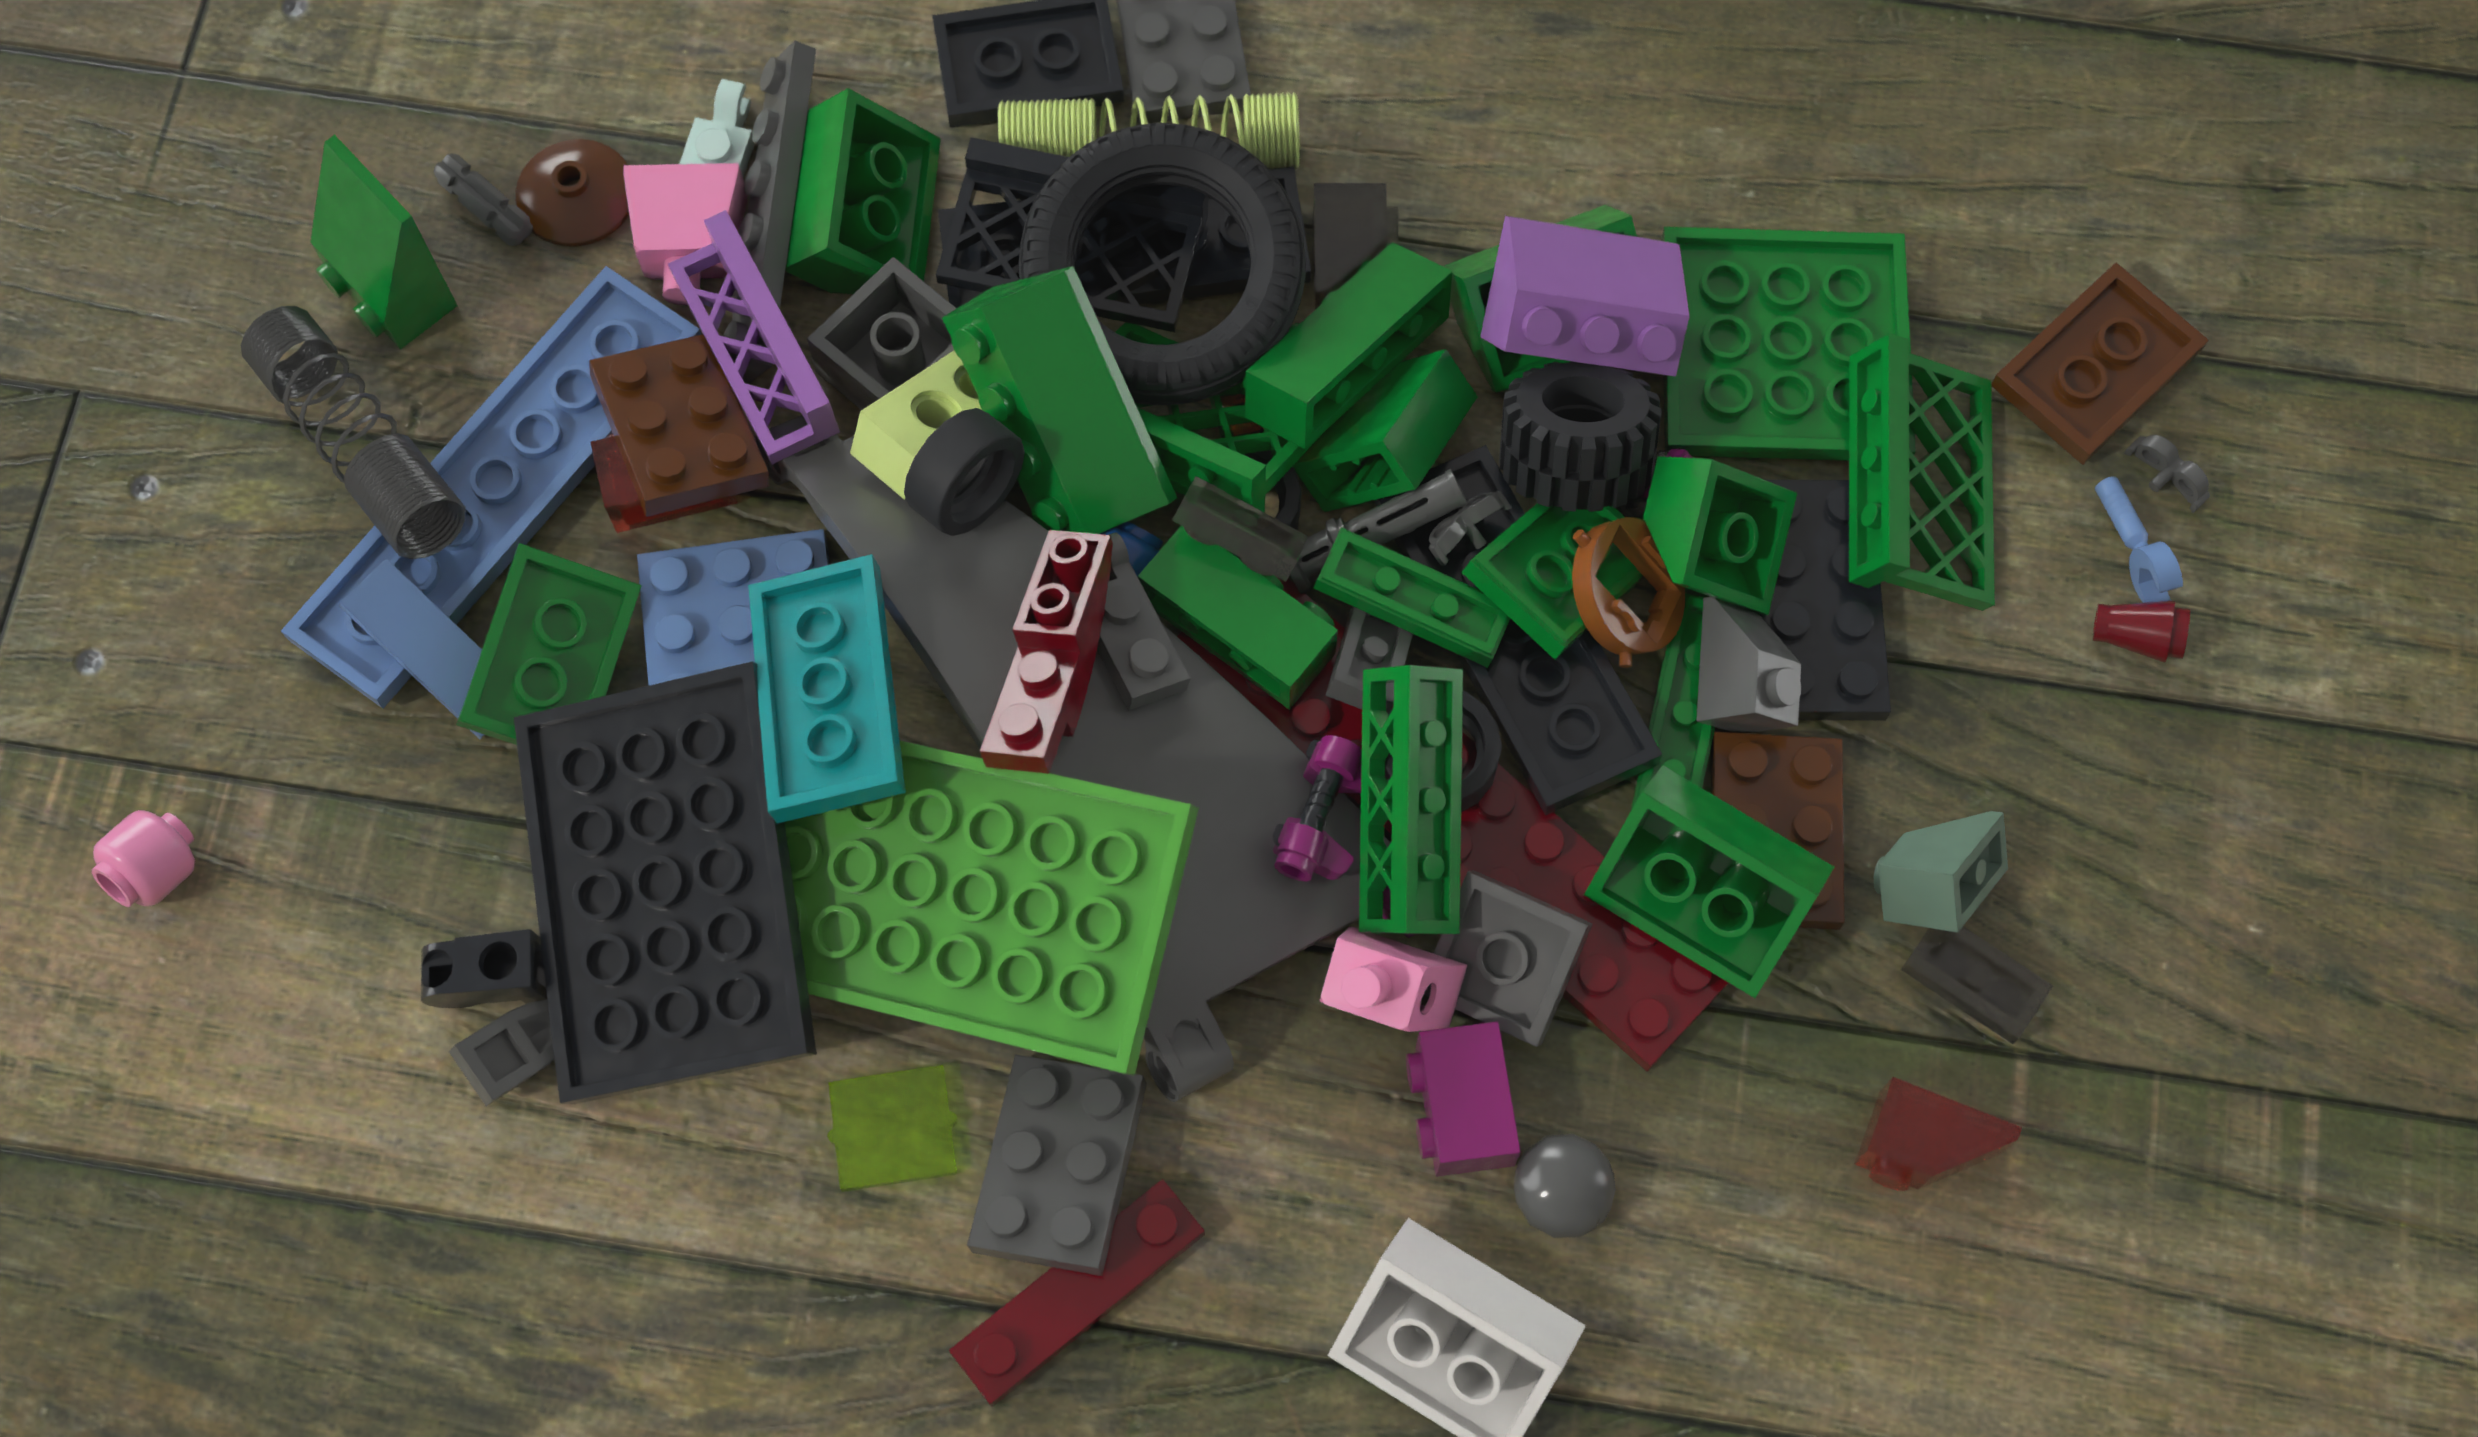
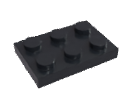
(1026, 55)

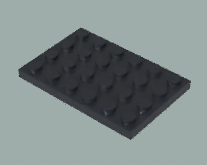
(661, 887)

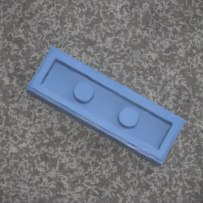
(415, 634)

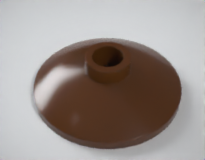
(578, 212)

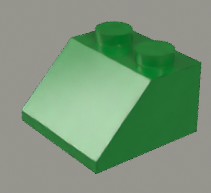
(1719, 529)

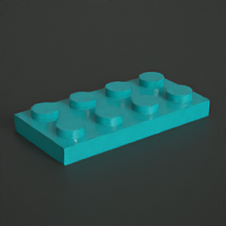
(825, 689)

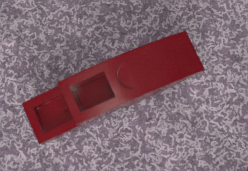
(1054, 655)

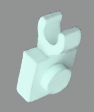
(723, 137)

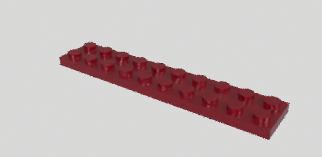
(1624, 978)

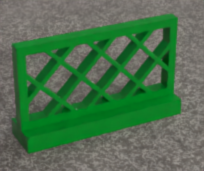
(1215, 460)
(1885, 466)

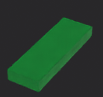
(1412, 597)

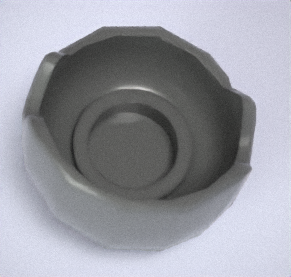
(1564, 1185)

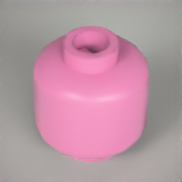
(143, 858)

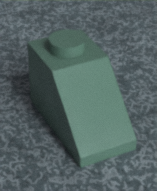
(1942, 871)

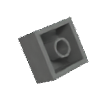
(882, 335)

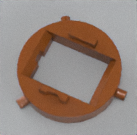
(1611, 619)

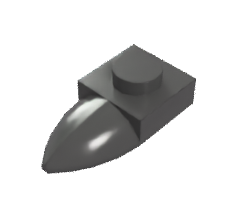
(506, 1051)

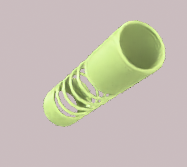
(1068, 125)

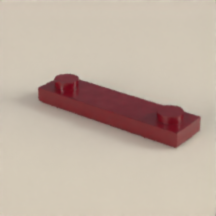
(1069, 1302)

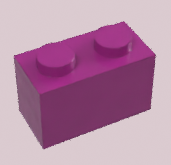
(1464, 1098)

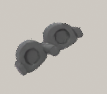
(2164, 456)
(1453, 528)

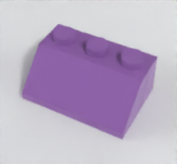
(1587, 297)

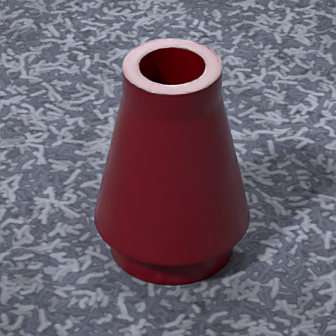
(2144, 628)

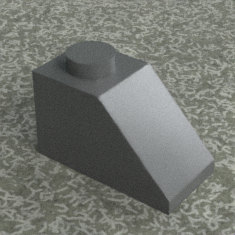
(1745, 672)

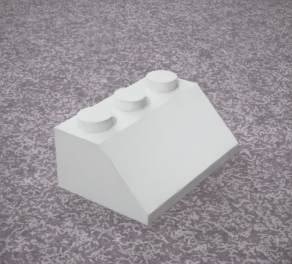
(1455, 1338)

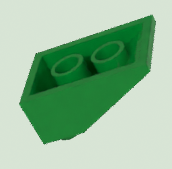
(374, 251)

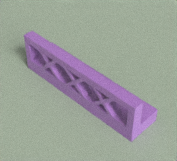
(766, 322)

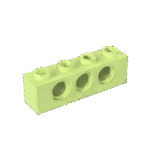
(901, 421)

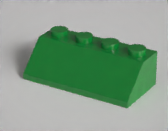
(1058, 388)

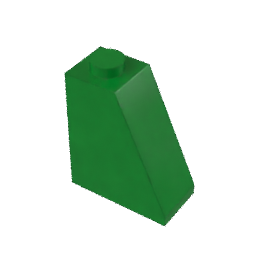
(1389, 434)

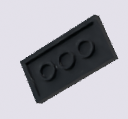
(1824, 617)

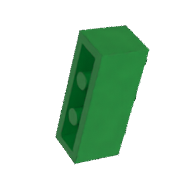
(1240, 616)

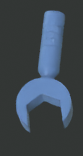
(2152, 565)

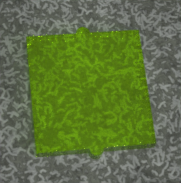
(892, 1128)

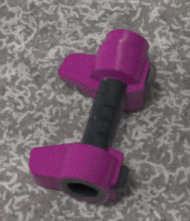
(1301, 842)

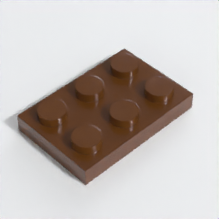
(2099, 363)
(677, 425)
(1795, 791)

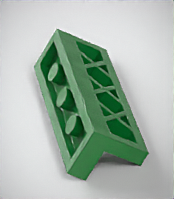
(1418, 800)

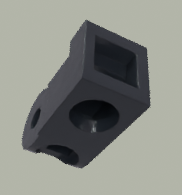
(483, 970)

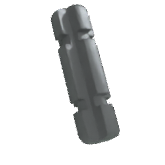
(483, 199)

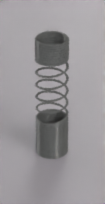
(385, 477)

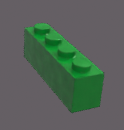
(1347, 344)

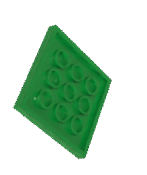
(1776, 335)

